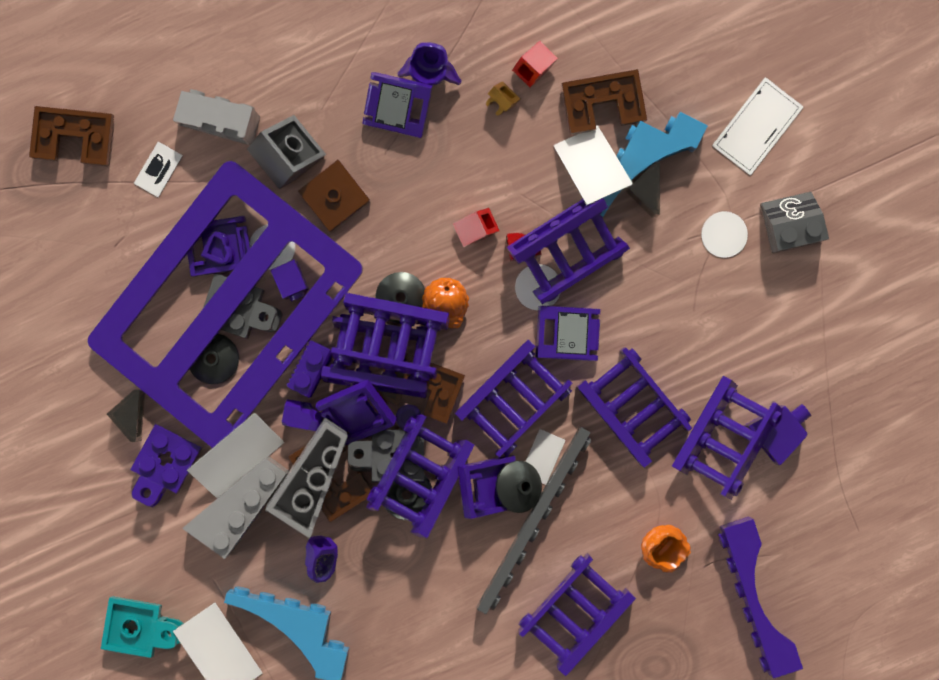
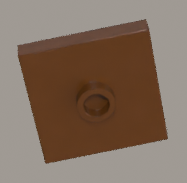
(334, 195)

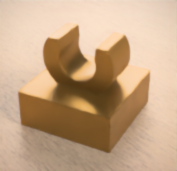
(503, 97)

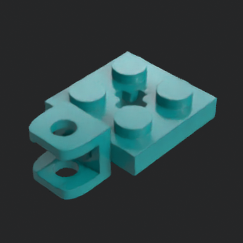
(151, 629)

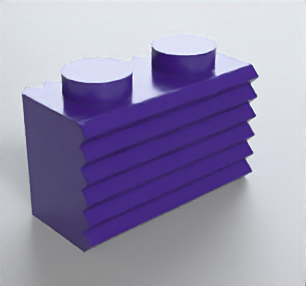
(310, 369)

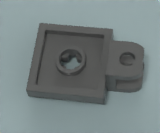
(250, 312)
(377, 455)

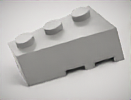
(217, 116)

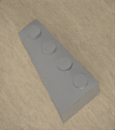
(307, 482)
(233, 513)

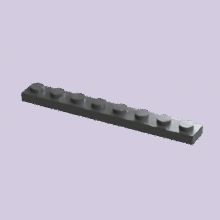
(529, 529)

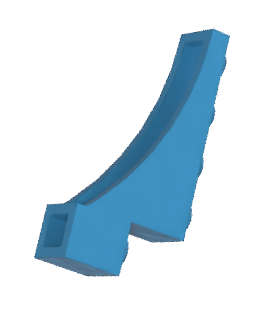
(651, 145)
(302, 624)

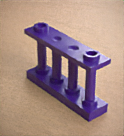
(547, 236)
(382, 312)
(507, 374)
(387, 380)
(608, 410)
(713, 416)
(445, 475)
(584, 638)

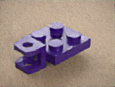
(159, 477)

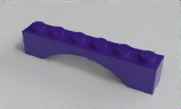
(743, 546)

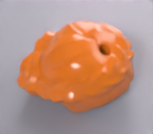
(452, 301)
(665, 548)

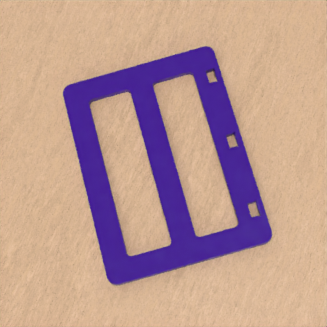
(283, 227)

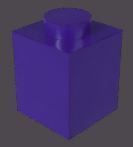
(290, 280)

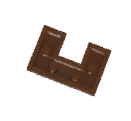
(619, 87)
(52, 123)
(443, 393)
(341, 497)

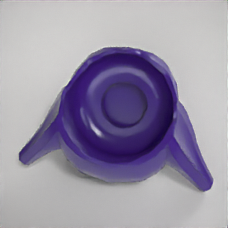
(429, 65)

